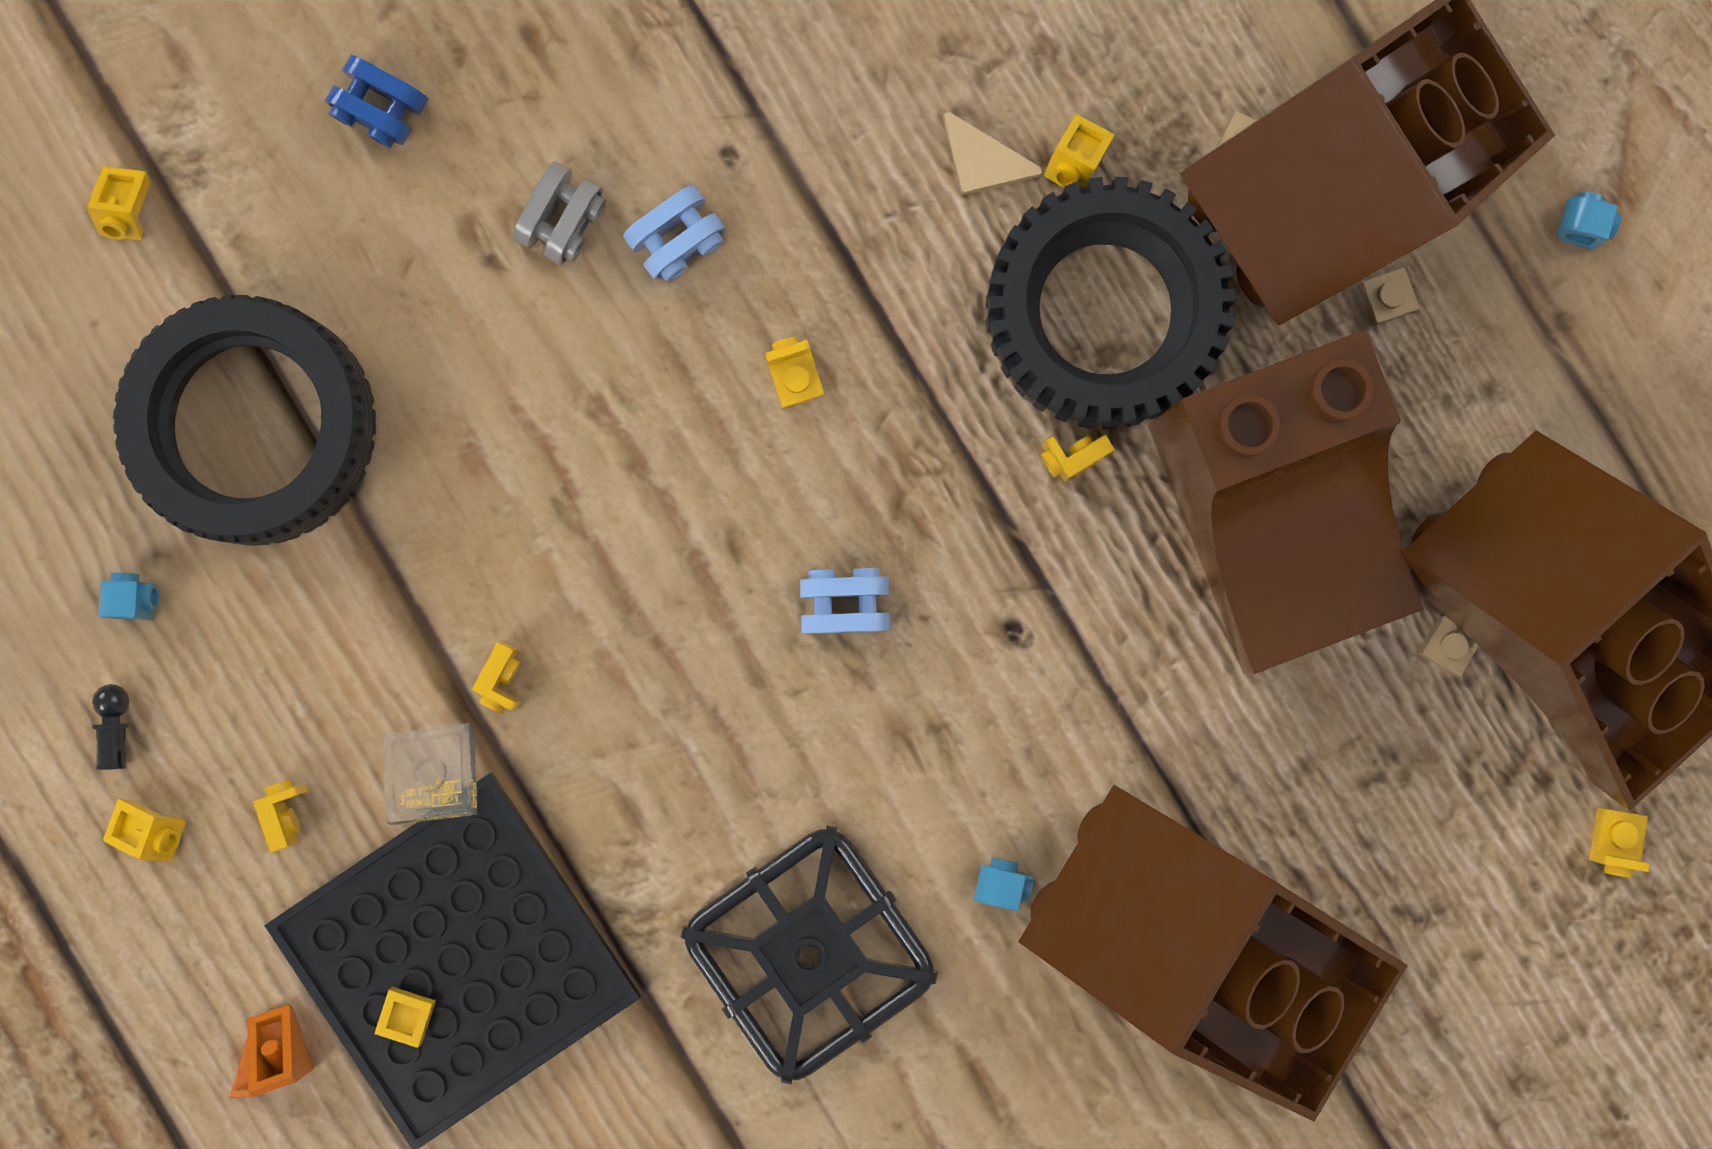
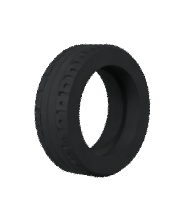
(150, 401)

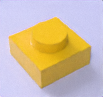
(405, 1017)

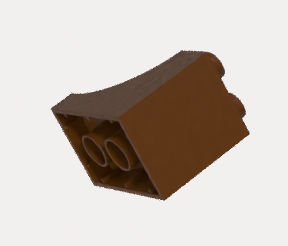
(1368, 160)
(1292, 501)
(1585, 605)
(1210, 955)

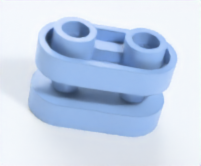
(670, 259)
(824, 586)

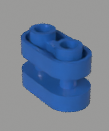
(351, 108)

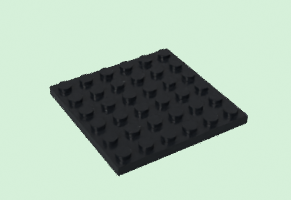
(481, 928)

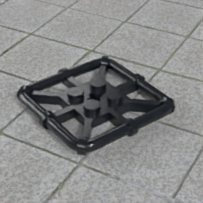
(807, 985)

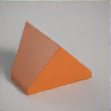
(272, 1054)

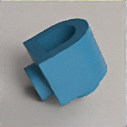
(1588, 220)
(127, 597)
(1003, 885)

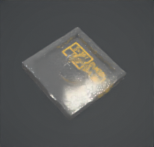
(430, 774)

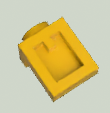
(1078, 153)
(117, 202)
(794, 372)
(1084, 455)
(497, 670)
(277, 821)
(143, 832)
(1619, 842)

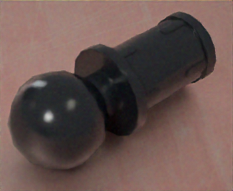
(110, 703)

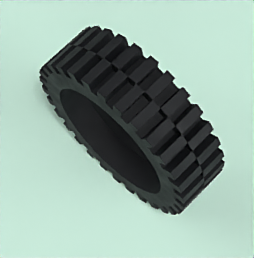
(1159, 234)

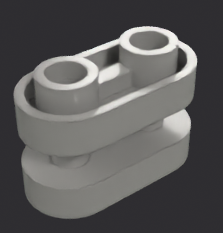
(583, 206)

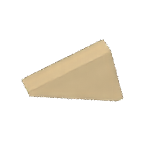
(983, 161)

